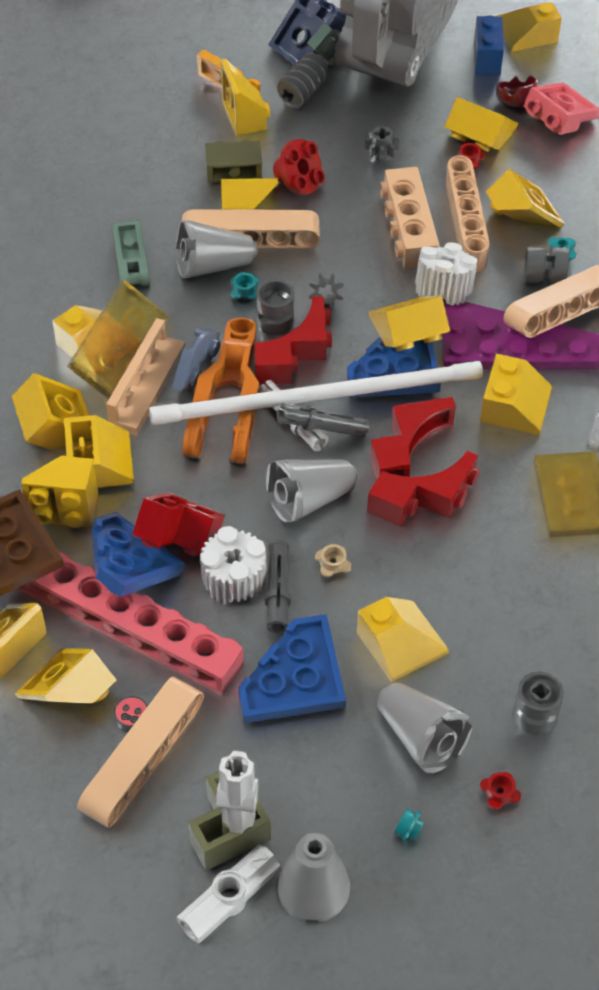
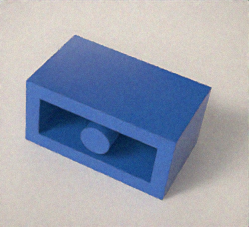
(488, 45)

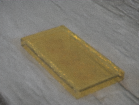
(115, 338)

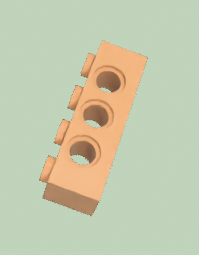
(409, 214)

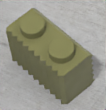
(233, 160)

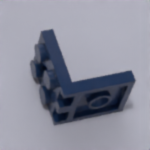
(305, 16)

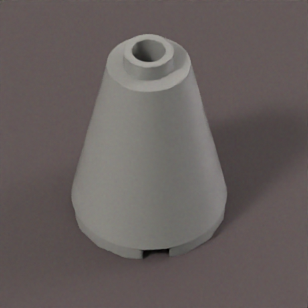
(211, 249)
(307, 484)
(424, 725)
(313, 880)

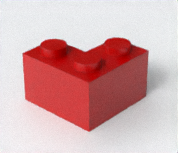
(176, 520)

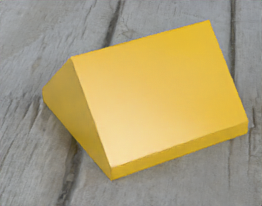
(20, 631)

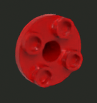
(299, 167)

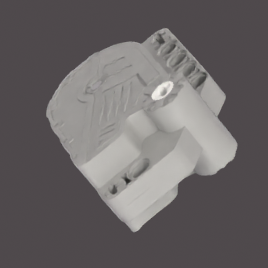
(390, 36)

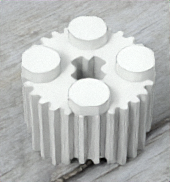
(446, 273)
(233, 565)

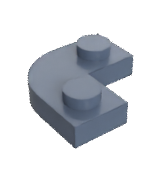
(203, 349)

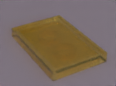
(569, 492)

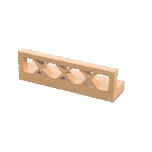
(144, 379)

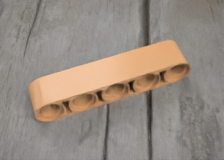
(467, 209)
(265, 227)
(555, 304)
(140, 752)

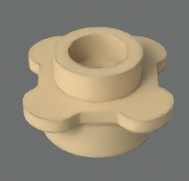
(333, 553)

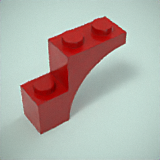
(308, 342)
(410, 425)
(399, 496)

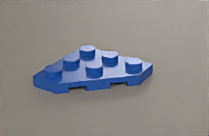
(387, 361)
(124, 561)
(295, 675)

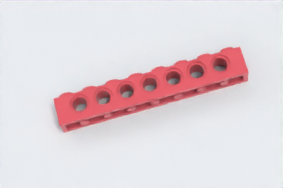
(128, 627)

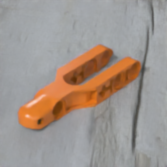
(230, 369)

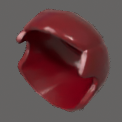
(515, 91)

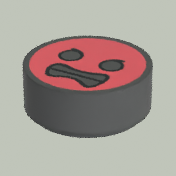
(128, 711)

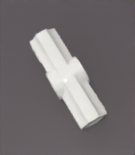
(237, 791)
(213, 909)

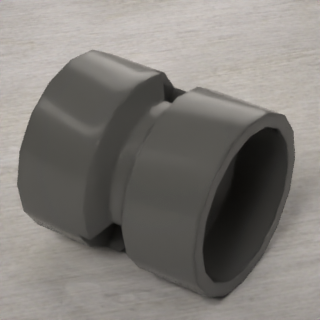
(535, 264)
(275, 307)
(538, 703)

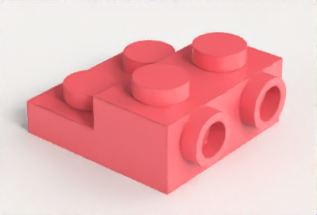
(560, 107)

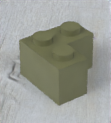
(212, 837)

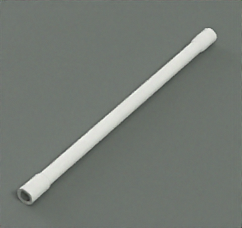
(176, 412)

